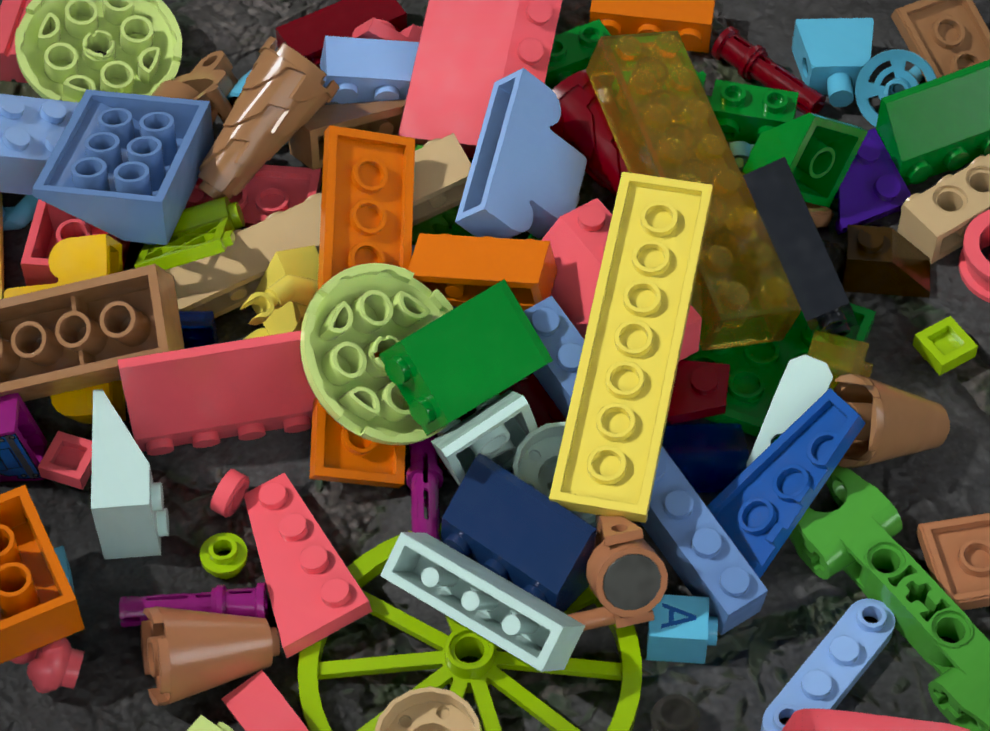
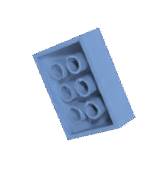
(128, 163)

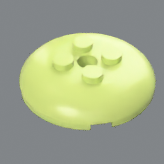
(60, 41)
(342, 330)

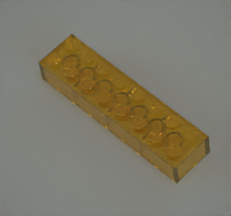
(672, 133)

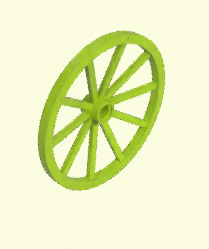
(464, 676)

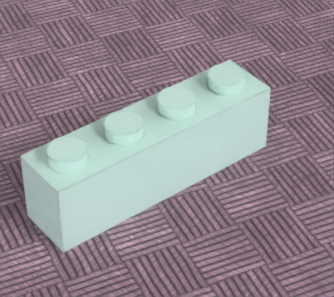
(482, 601)

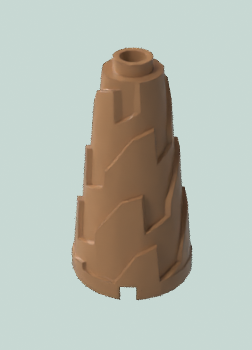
(274, 104)

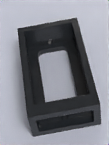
(800, 249)

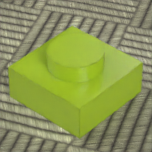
(945, 345)

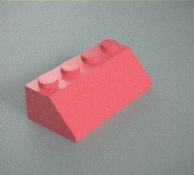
(578, 250)

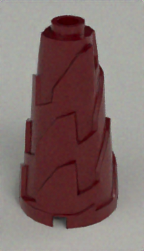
(587, 130)

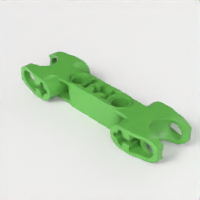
(860, 542)

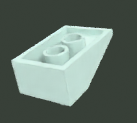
(492, 431)
(123, 494)

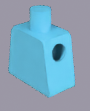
(832, 54)

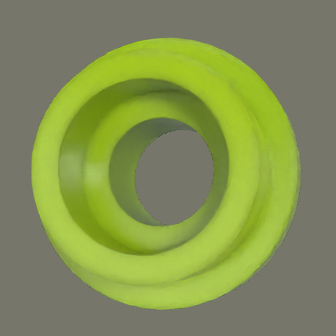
(228, 565)

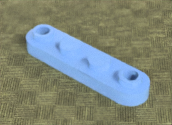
(834, 663)

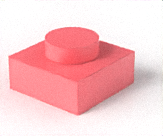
(67, 460)

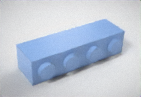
(368, 68)

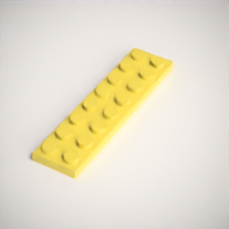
(632, 348)

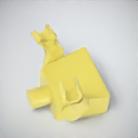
(284, 292)

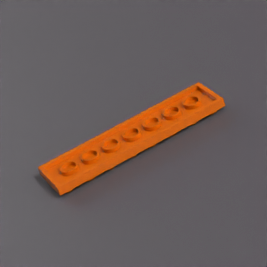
(362, 222)

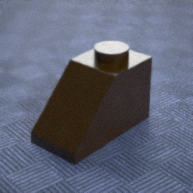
(883, 263)

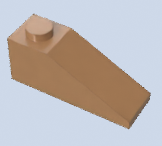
(376, 116)

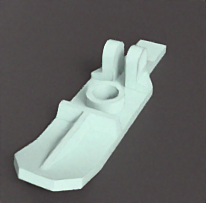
(798, 390)

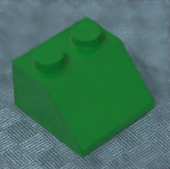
(815, 150)

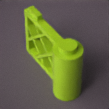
(198, 234)

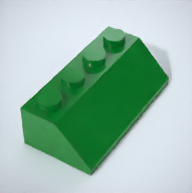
(937, 123)

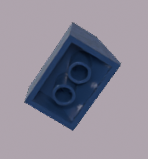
(519, 534)

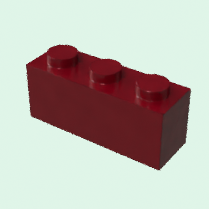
(340, 19)

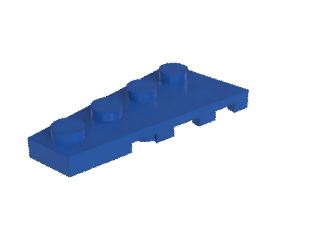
(782, 482)

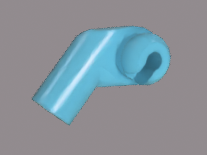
(19, 216)

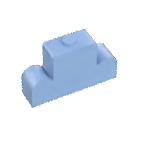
(520, 167)

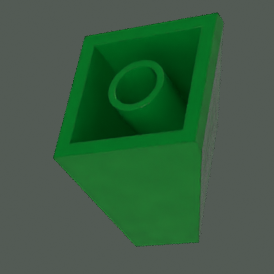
(465, 357)

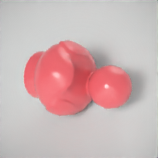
(52, 666)

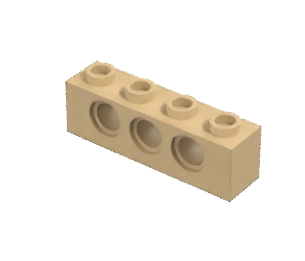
(941, 214)

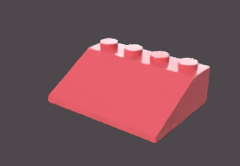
(463, 54)
(217, 393)

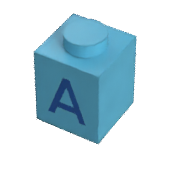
(681, 630)

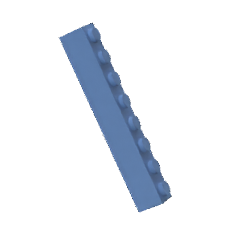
(676, 514)

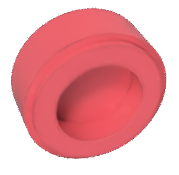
(229, 493)

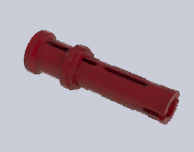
(754, 63)

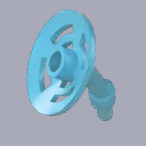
(902, 81)

